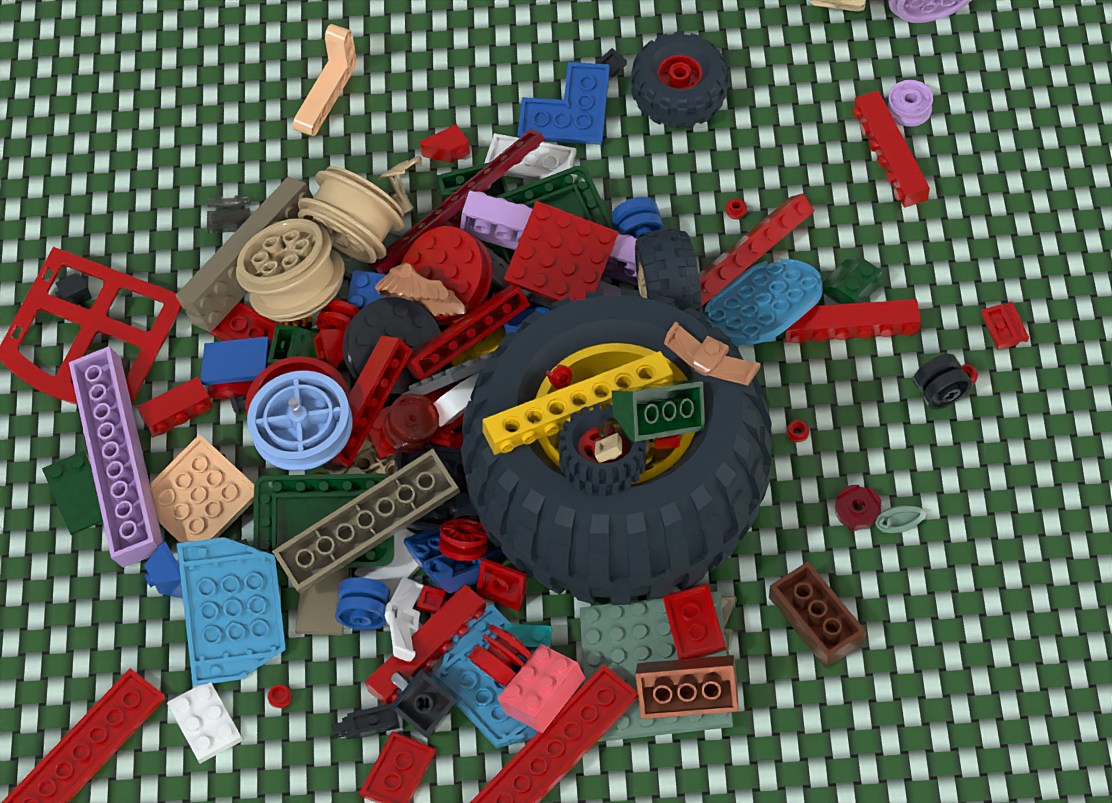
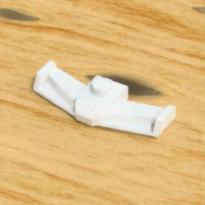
(403, 618)

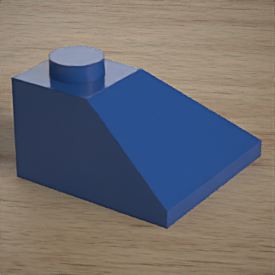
(164, 572)

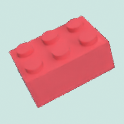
(541, 688)

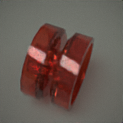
(410, 422)

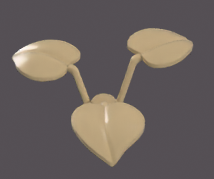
(400, 197)

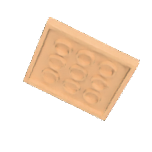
(200, 493)

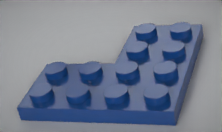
(578, 116)

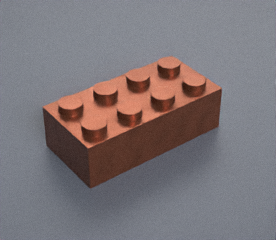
(817, 614)

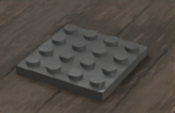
(450, 375)

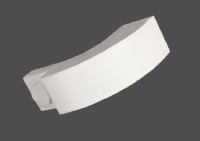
(454, 402)

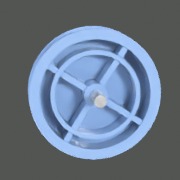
(300, 420)

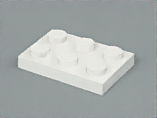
(204, 722)

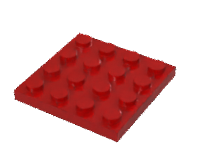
(560, 254)

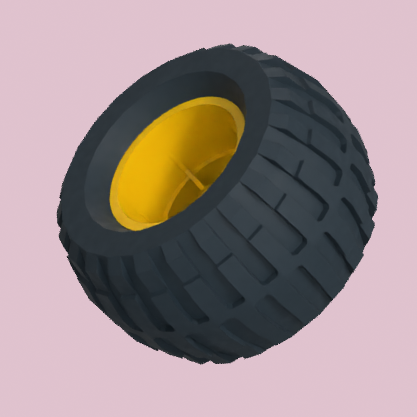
(680, 512)

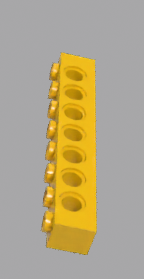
(564, 400)

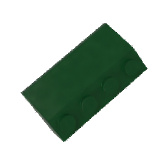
(660, 409)

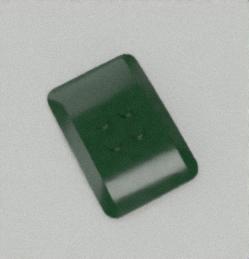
(567, 191)
(295, 502)

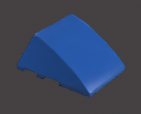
(444, 571)

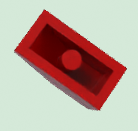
(446, 145)
(329, 346)

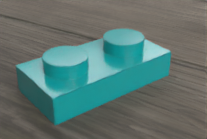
(531, 635)

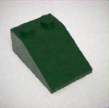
(75, 491)

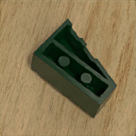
(452, 181)

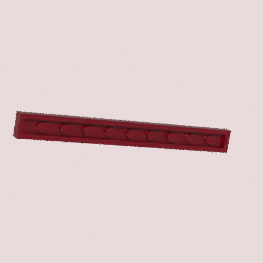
(454, 203)

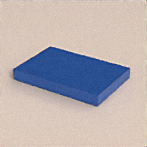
(234, 360)

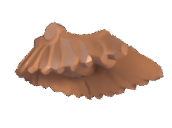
(430, 294)

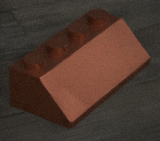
(687, 687)

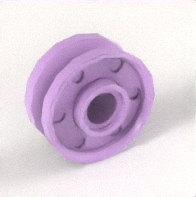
(910, 102)

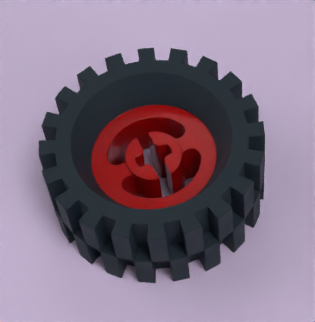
(579, 460)

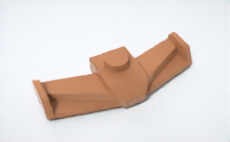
(710, 357)

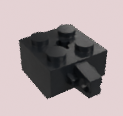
(410, 700)

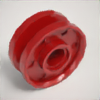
(336, 315)
(463, 540)

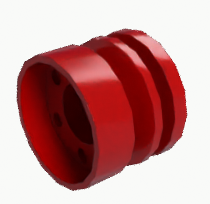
(499, 655)

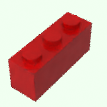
(175, 407)

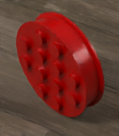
(458, 262)

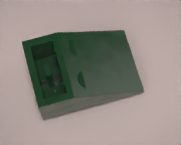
(292, 342)

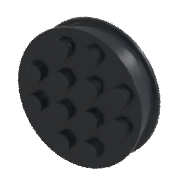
(389, 318)

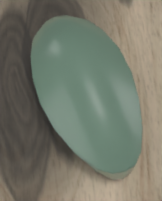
(900, 519)

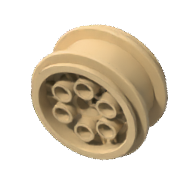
(352, 213)
(290, 270)

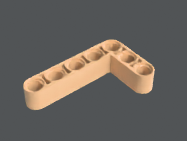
(330, 82)

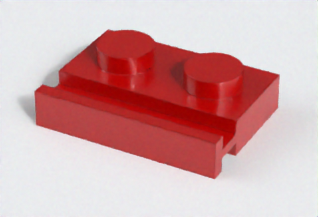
(1004, 325)

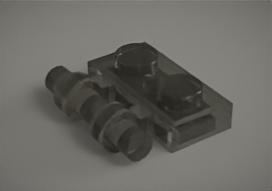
(227, 220)

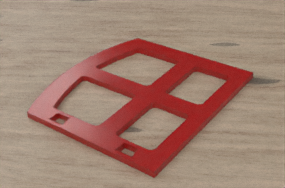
(91, 321)

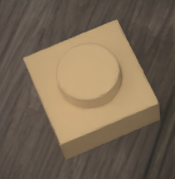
(608, 448)

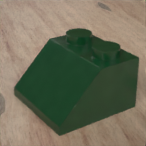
(852, 282)

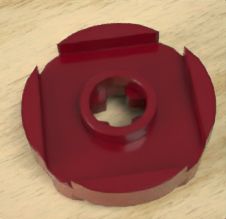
(857, 519)

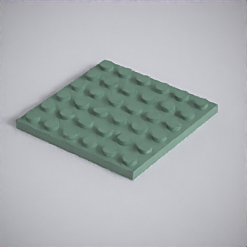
(633, 635)

